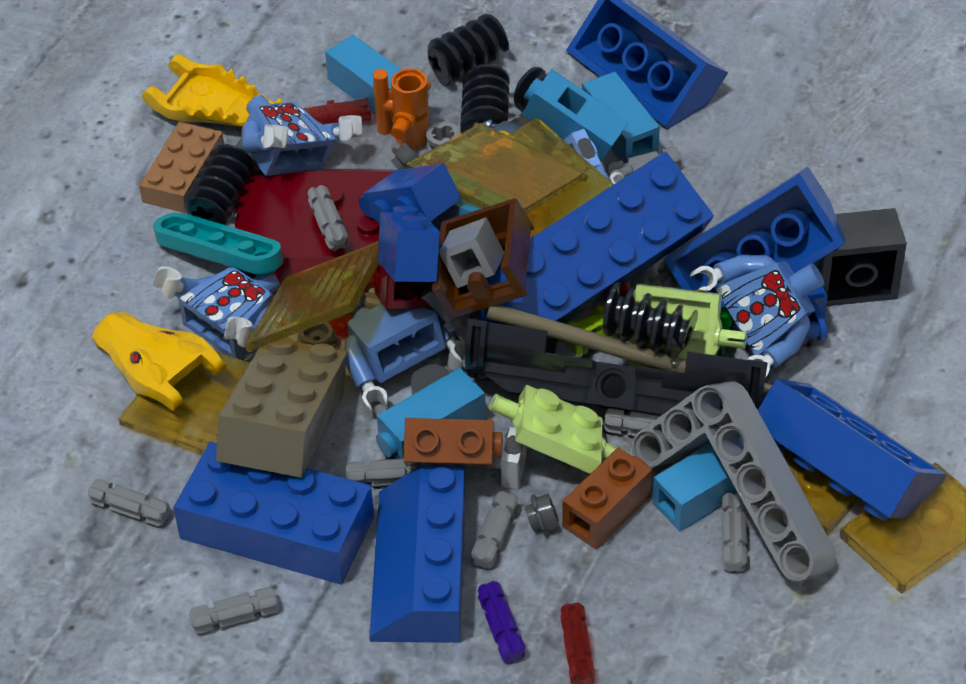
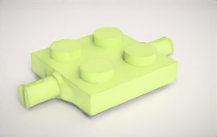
(708, 330)
(556, 427)

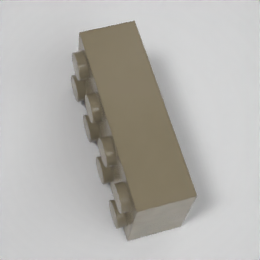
(281, 407)

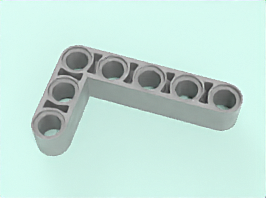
(744, 468)

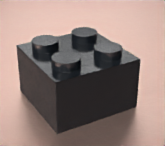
(870, 260)

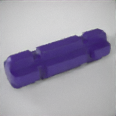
(501, 622)

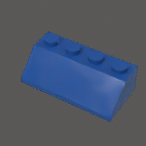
(649, 58)
(785, 223)
(847, 450)
(420, 557)

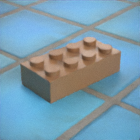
(178, 165)

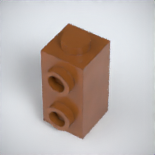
(451, 442)
(607, 498)

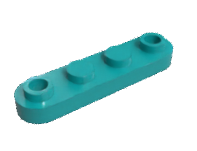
(219, 243)

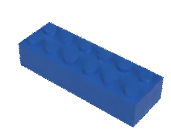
(608, 241)

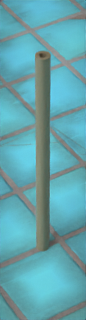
(590, 340)

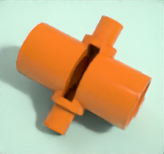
(404, 104)

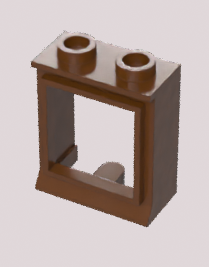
(512, 231)

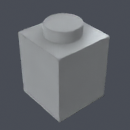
(471, 250)

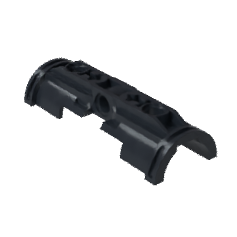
(527, 356)

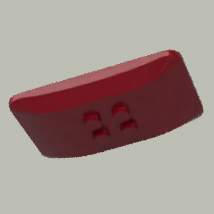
(281, 211)

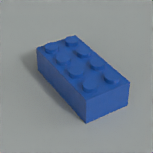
(275, 517)

